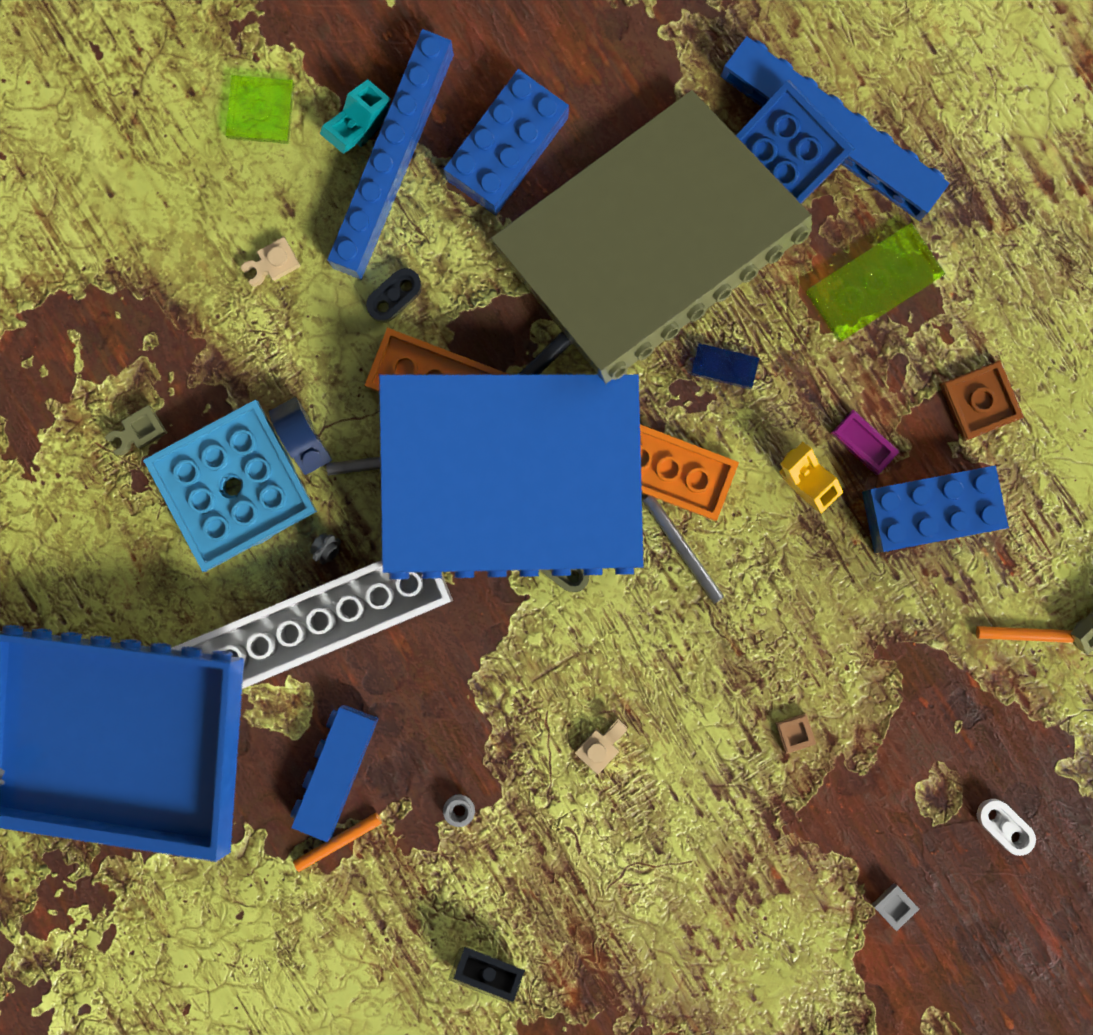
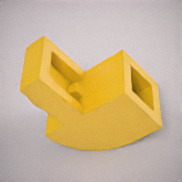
(809, 478)

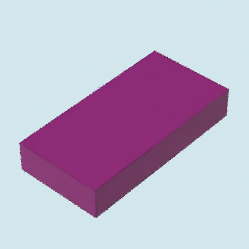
(864, 442)

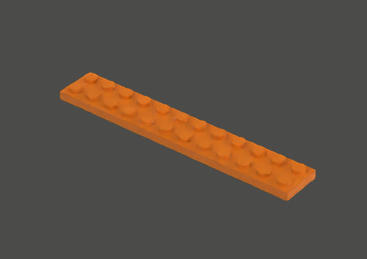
(669, 466)

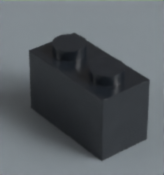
(486, 975)

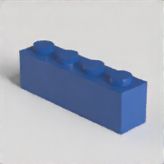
(334, 772)

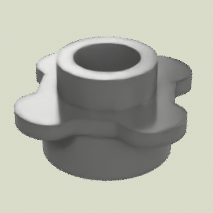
(325, 548)

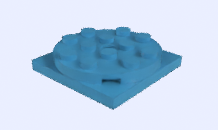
(195, 477)

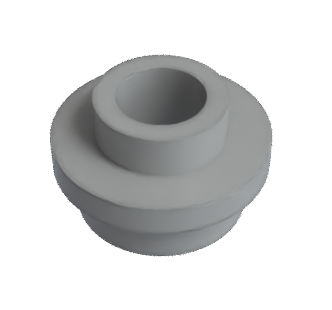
(452, 818)

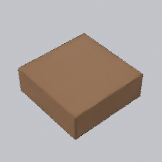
(795, 733)

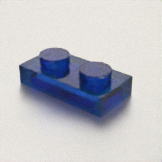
(725, 366)

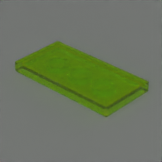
(875, 282)

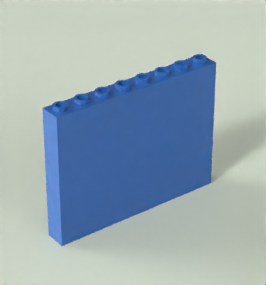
(510, 475)
(119, 741)

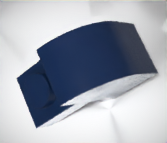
(299, 436)

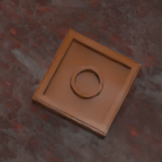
(981, 400)

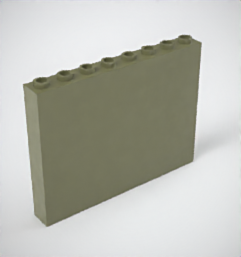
(652, 236)

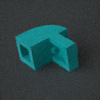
(360, 117)

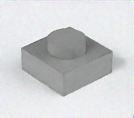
(895, 906)

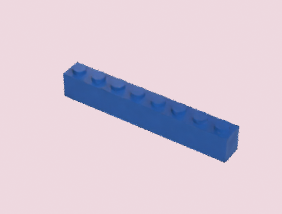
(391, 154)
(876, 157)

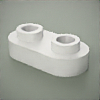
(1005, 825)

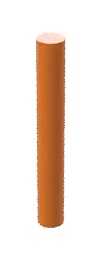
(1024, 634)
(337, 842)

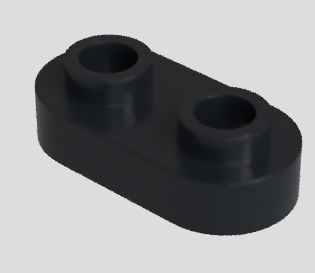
(391, 293)

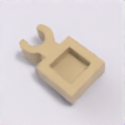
(275, 260)

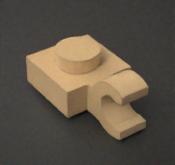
(600, 748)

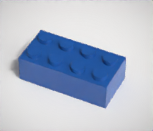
(506, 142)
(935, 509)

